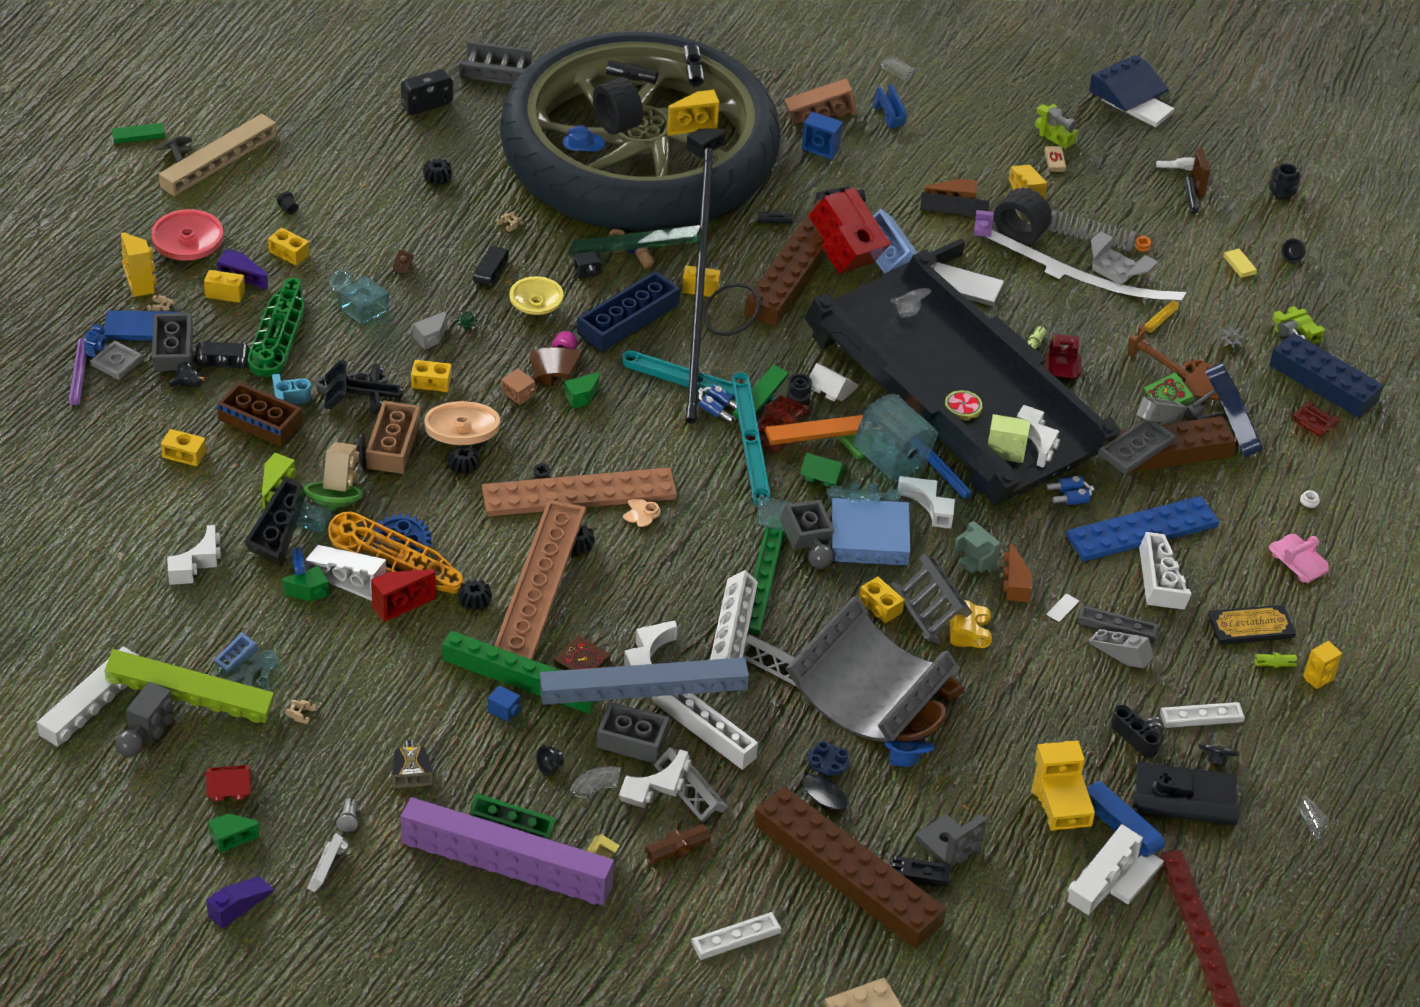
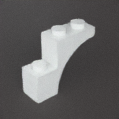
(1042, 436)
(924, 492)
(204, 555)
(648, 641)
(669, 781)

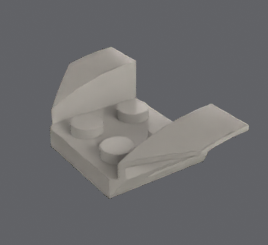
(1113, 264)

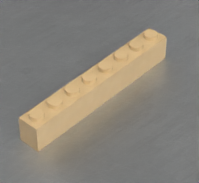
(217, 154)

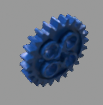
(408, 528)

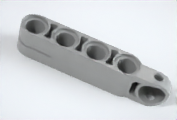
(1161, 410)

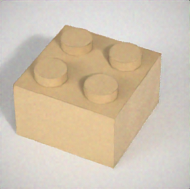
(340, 466)

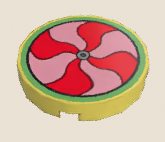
(964, 404)

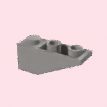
(1126, 648)

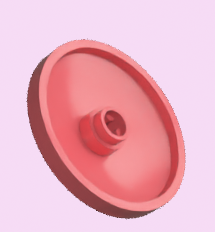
(187, 234)

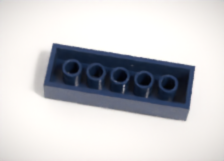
(628, 311)
(1326, 375)

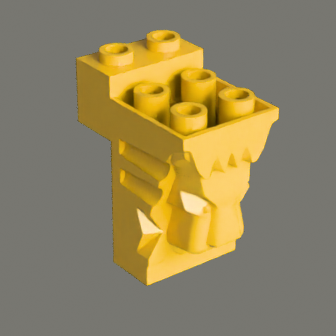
(1061, 785)

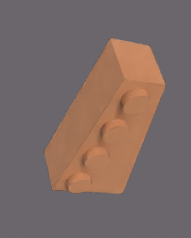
(826, 100)

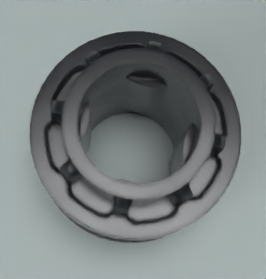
(1284, 181)

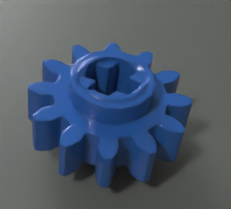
(95, 340)

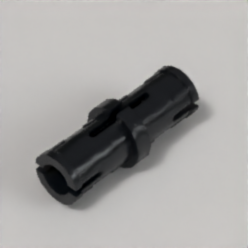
(769, 217)

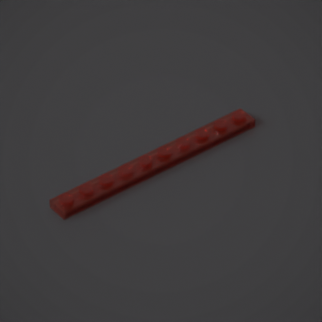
(1199, 929)

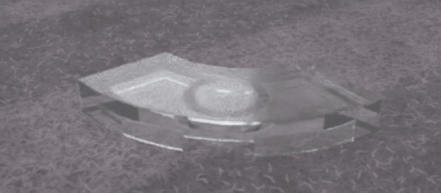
(595, 780)

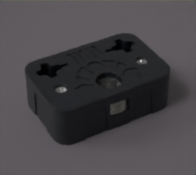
(426, 92)

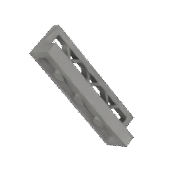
(768, 649)
(701, 788)

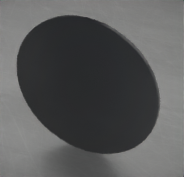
(825, 792)

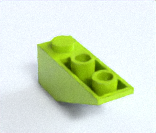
(274, 472)

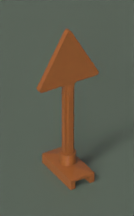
(1196, 382)

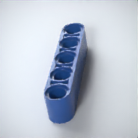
(1117, 812)

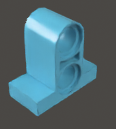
(292, 391)

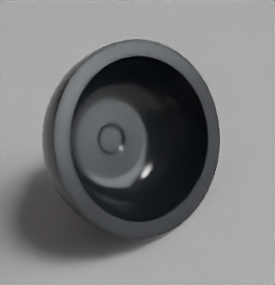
(1293, 250)
(549, 759)

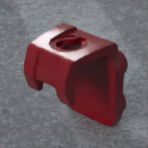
(1064, 361)

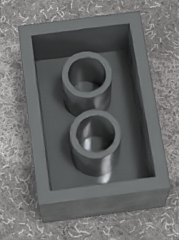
(172, 340)
(633, 732)

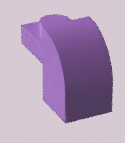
(983, 223)

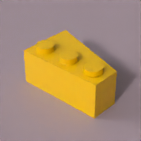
(1027, 177)

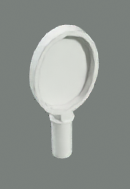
(1182, 163)

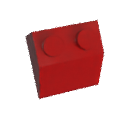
(228, 782)

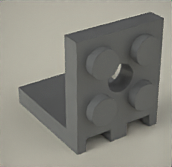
(961, 840)

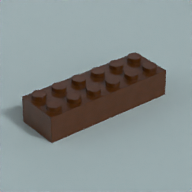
(1194, 443)

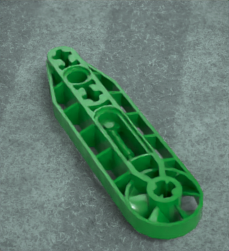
(264, 354)

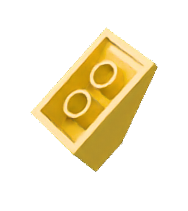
(693, 112)

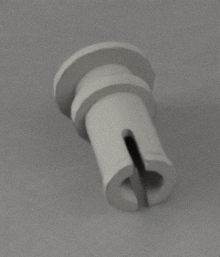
(348, 820)

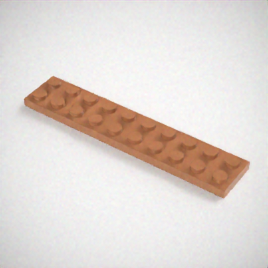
(580, 490)
(540, 578)

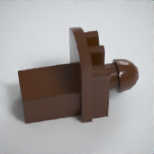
(402, 261)

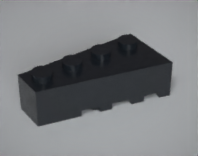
(276, 524)

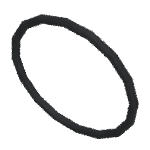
(740, 329)

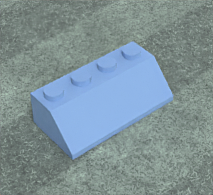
(900, 250)

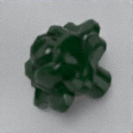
(466, 319)

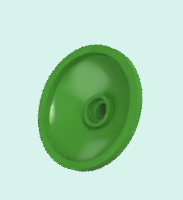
(332, 498)

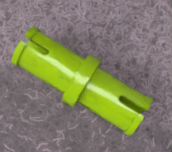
(1275, 660)

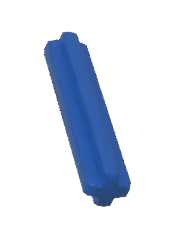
(298, 561)

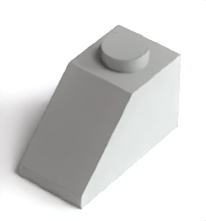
(430, 330)

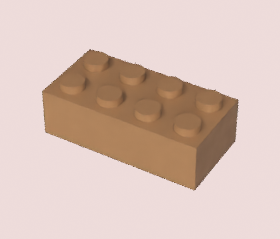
(393, 437)

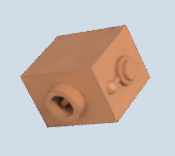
(518, 386)

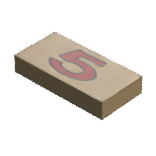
(1055, 159)

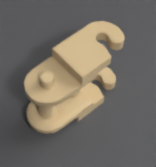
(507, 218)
(163, 301)
(303, 705)

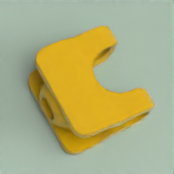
(967, 631)

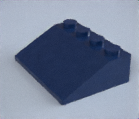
(1127, 83)

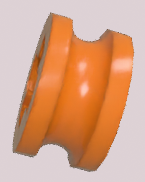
(1143, 244)

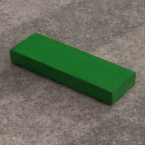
(138, 133)

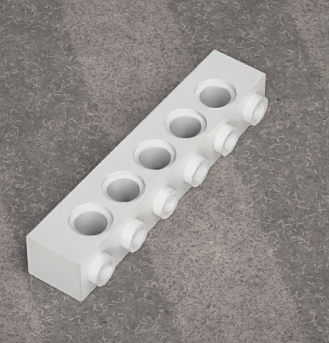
(734, 617)

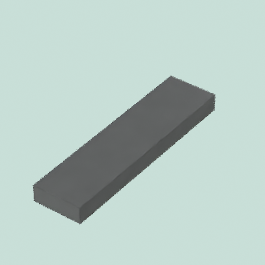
(1117, 623)

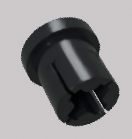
(288, 203)

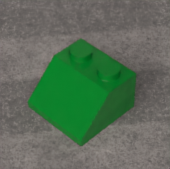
(823, 469)

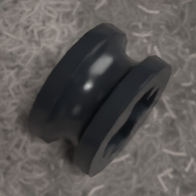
(541, 467)

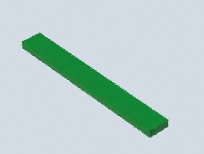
(764, 574)

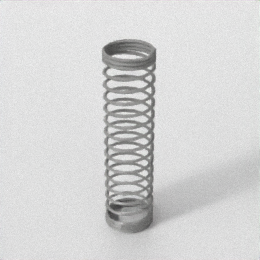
(1129, 245)

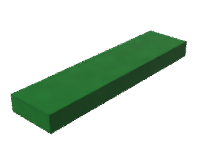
(766, 387)

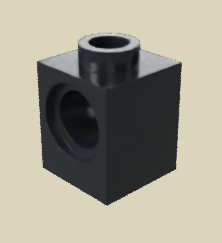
(587, 264)

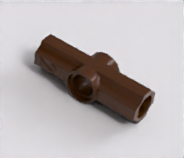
(677, 844)

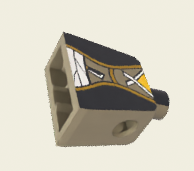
(411, 766)

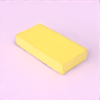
(1240, 263)

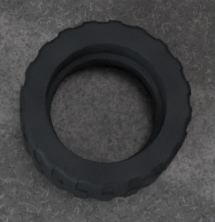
(617, 105)
(1032, 206)

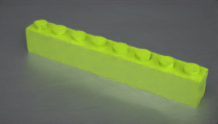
(190, 686)

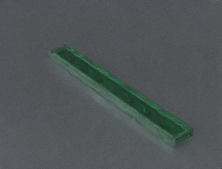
(637, 240)

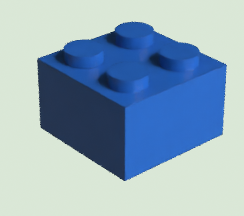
(822, 135)

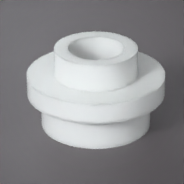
(1310, 499)

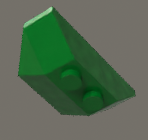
(512, 816)

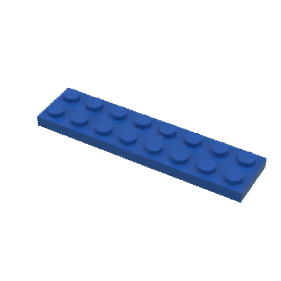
(1129, 530)

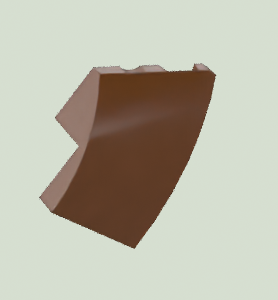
(553, 363)

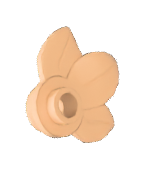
(642, 512)

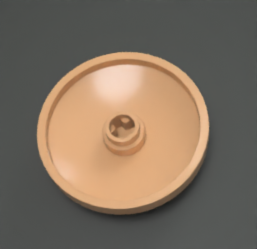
(462, 423)

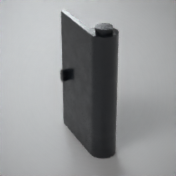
(1212, 799)

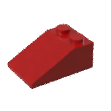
(402, 591)

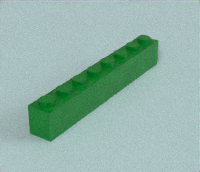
(500, 665)

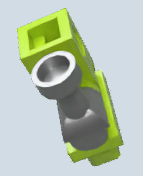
(1051, 126)
(1298, 322)

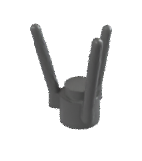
(1195, 410)

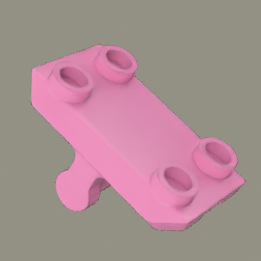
(1300, 556)

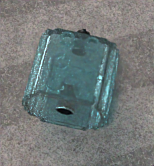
(894, 436)

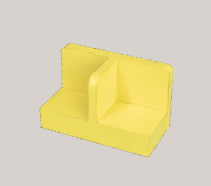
(603, 846)

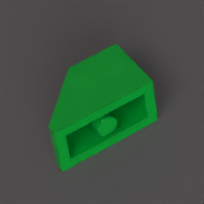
(582, 390)
(308, 587)
(232, 831)

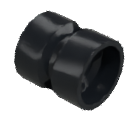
(800, 388)

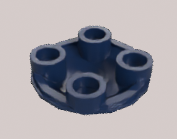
(828, 759)

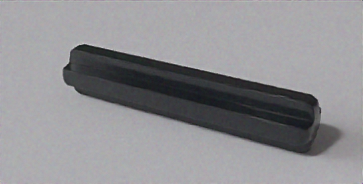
(1191, 195)

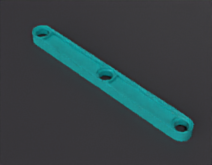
(673, 372)
(749, 427)

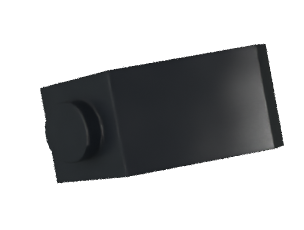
(705, 138)

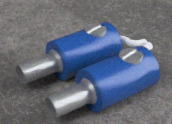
(716, 407)
(1072, 490)

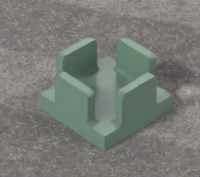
(980, 547)

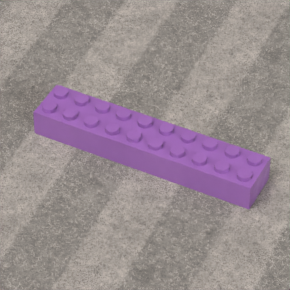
(507, 851)

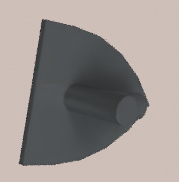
(174, 145)

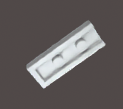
(332, 848)

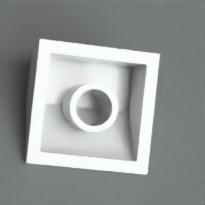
(831, 383)

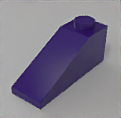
(240, 264)
(236, 899)

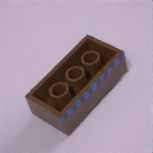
(260, 414)

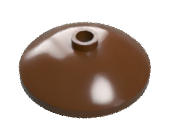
(925, 723)

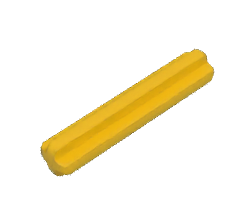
(1161, 316)

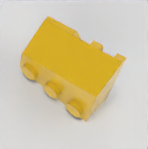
(138, 264)

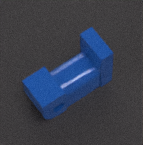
(892, 106)

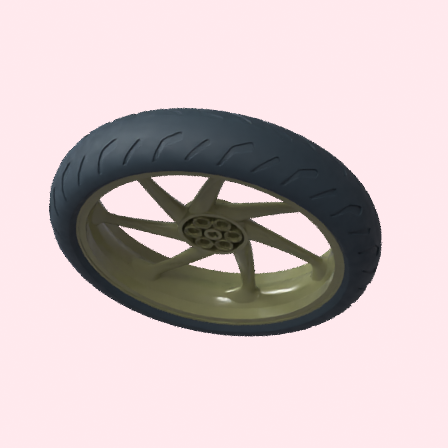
(636, 201)

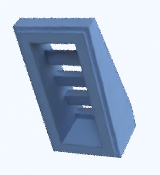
(236, 644)

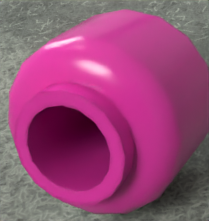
(565, 340)

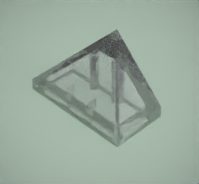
(1313, 816)

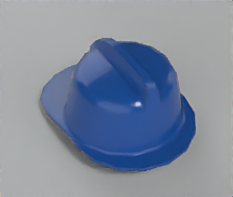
(583, 139)
(907, 753)

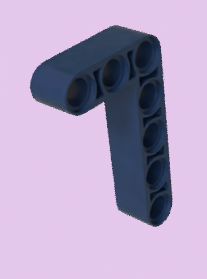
(1234, 409)

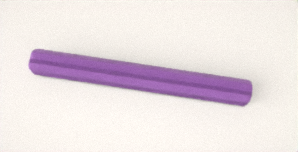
(78, 374)

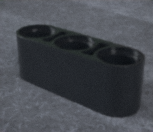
(491, 265)
(221, 354)
(1135, 731)

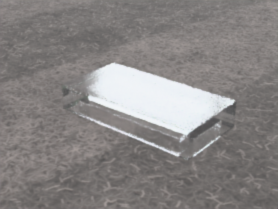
(897, 67)

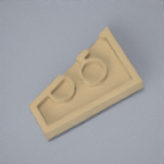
(869, 995)

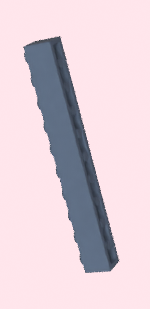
(643, 680)

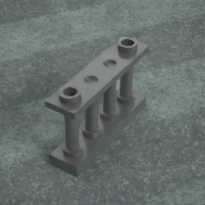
(490, 72)
(949, 593)

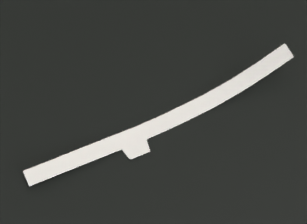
(1058, 269)

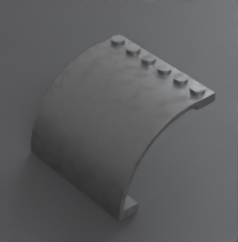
(864, 677)

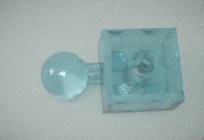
(360, 298)

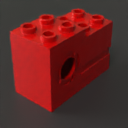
(848, 231)

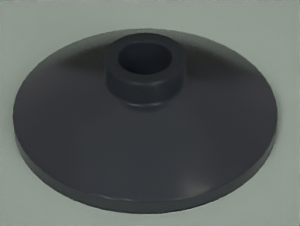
(362, 449)

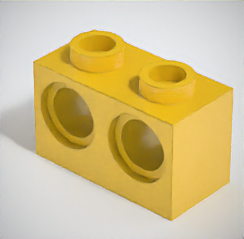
(288, 246)
(431, 376)
(881, 599)
(1322, 665)

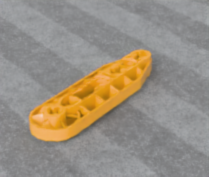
(403, 556)

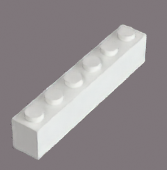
(79, 706)
(710, 727)

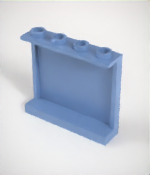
(870, 532)

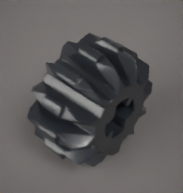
(437, 171)
(463, 459)
(584, 540)
(474, 595)

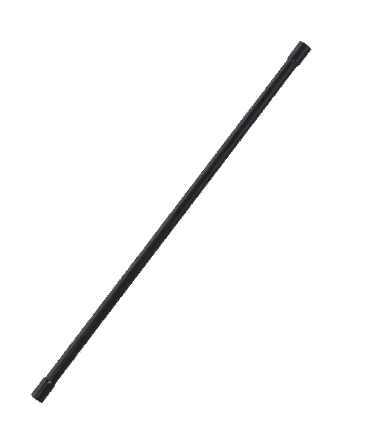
(691, 408)

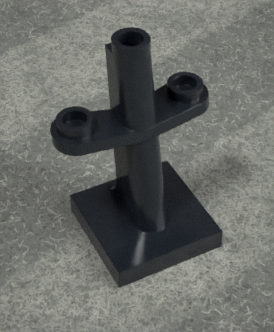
(338, 384)

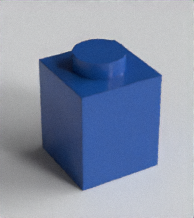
(504, 703)

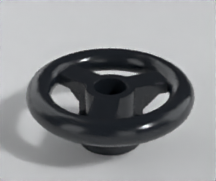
(1217, 753)

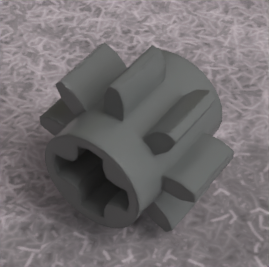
(1235, 333)

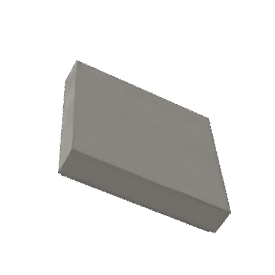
(116, 360)

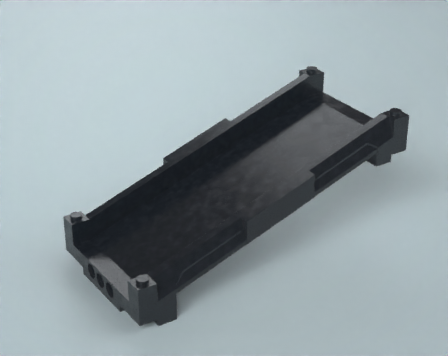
(959, 349)

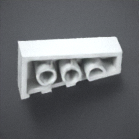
(347, 569)
(1161, 575)
(1105, 870)

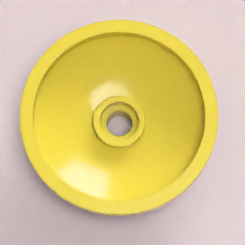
(536, 295)

